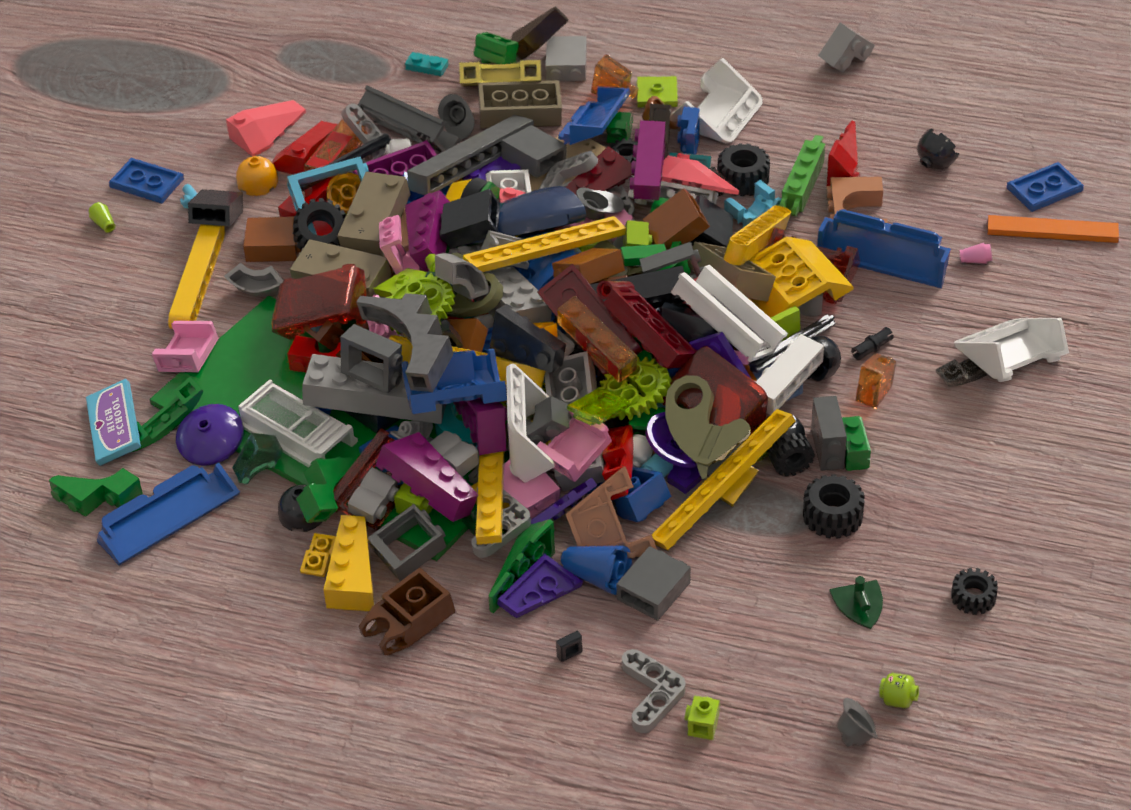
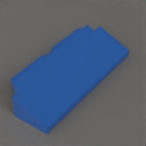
(594, 116)
(888, 247)
(172, 507)

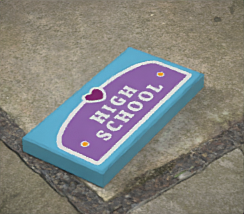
(113, 422)

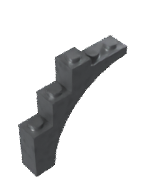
(414, 320)

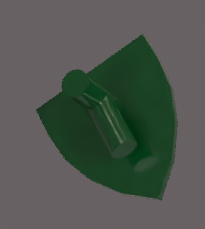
(859, 601)

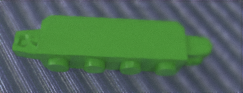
(803, 175)

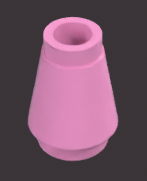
(976, 254)

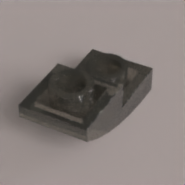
(960, 373)

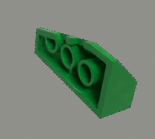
(527, 550)

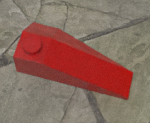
(843, 155)
(294, 156)

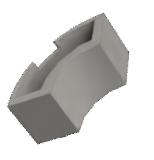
(461, 274)
(255, 282)

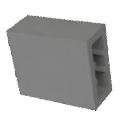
(566, 58)

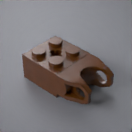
(408, 612)

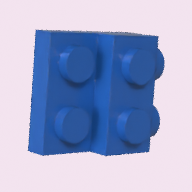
(690, 130)

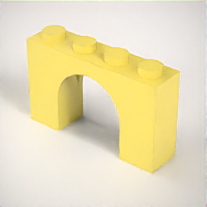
(475, 73)

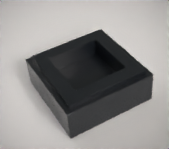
(569, 646)

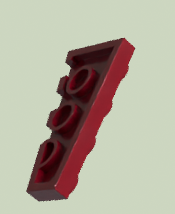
(609, 172)

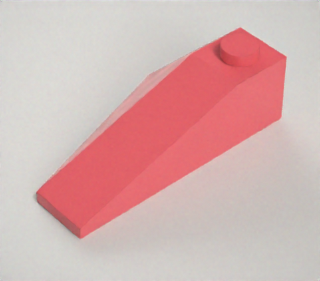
(260, 126)
(694, 174)

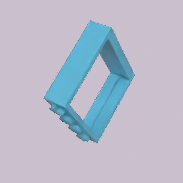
(294, 181)

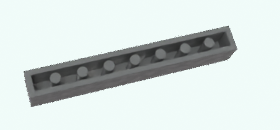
(464, 157)

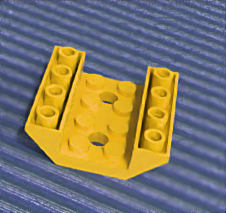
(800, 264)

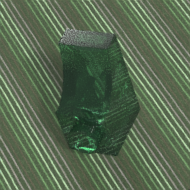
(258, 454)

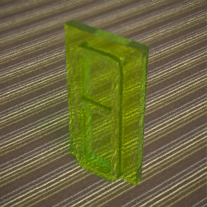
(598, 406)

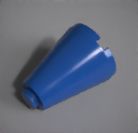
(598, 564)

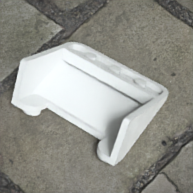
(727, 105)
(1015, 345)
(522, 396)

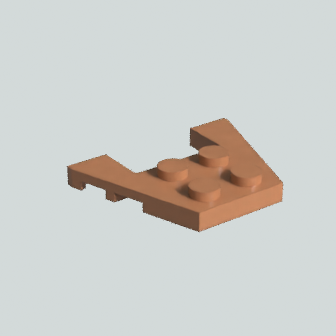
(596, 522)

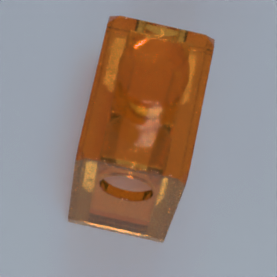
(612, 74)
(878, 372)

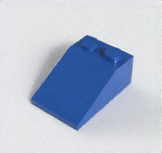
(647, 494)

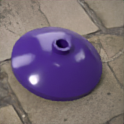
(213, 442)
(663, 443)

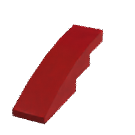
(619, 454)

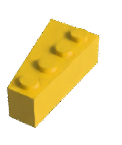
(349, 571)

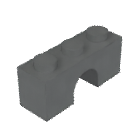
(549, 421)

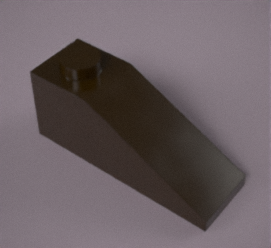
(538, 32)

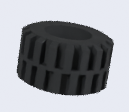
(744, 166)
(317, 212)
(833, 492)

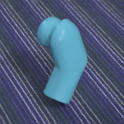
(189, 194)

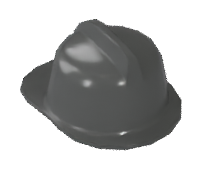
(456, 115)
(599, 202)
(855, 724)

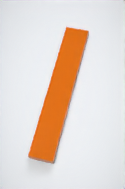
(1053, 228)

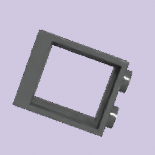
(671, 257)
(359, 339)
(397, 527)

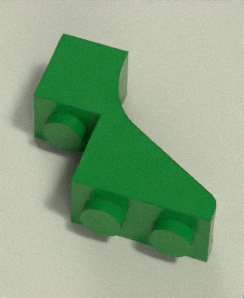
(86, 494)
(318, 497)

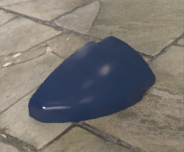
(539, 211)

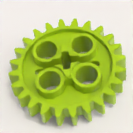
(438, 293)
(648, 379)

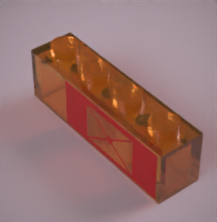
(337, 144)
(597, 339)

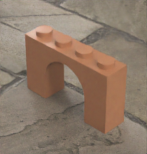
(854, 192)

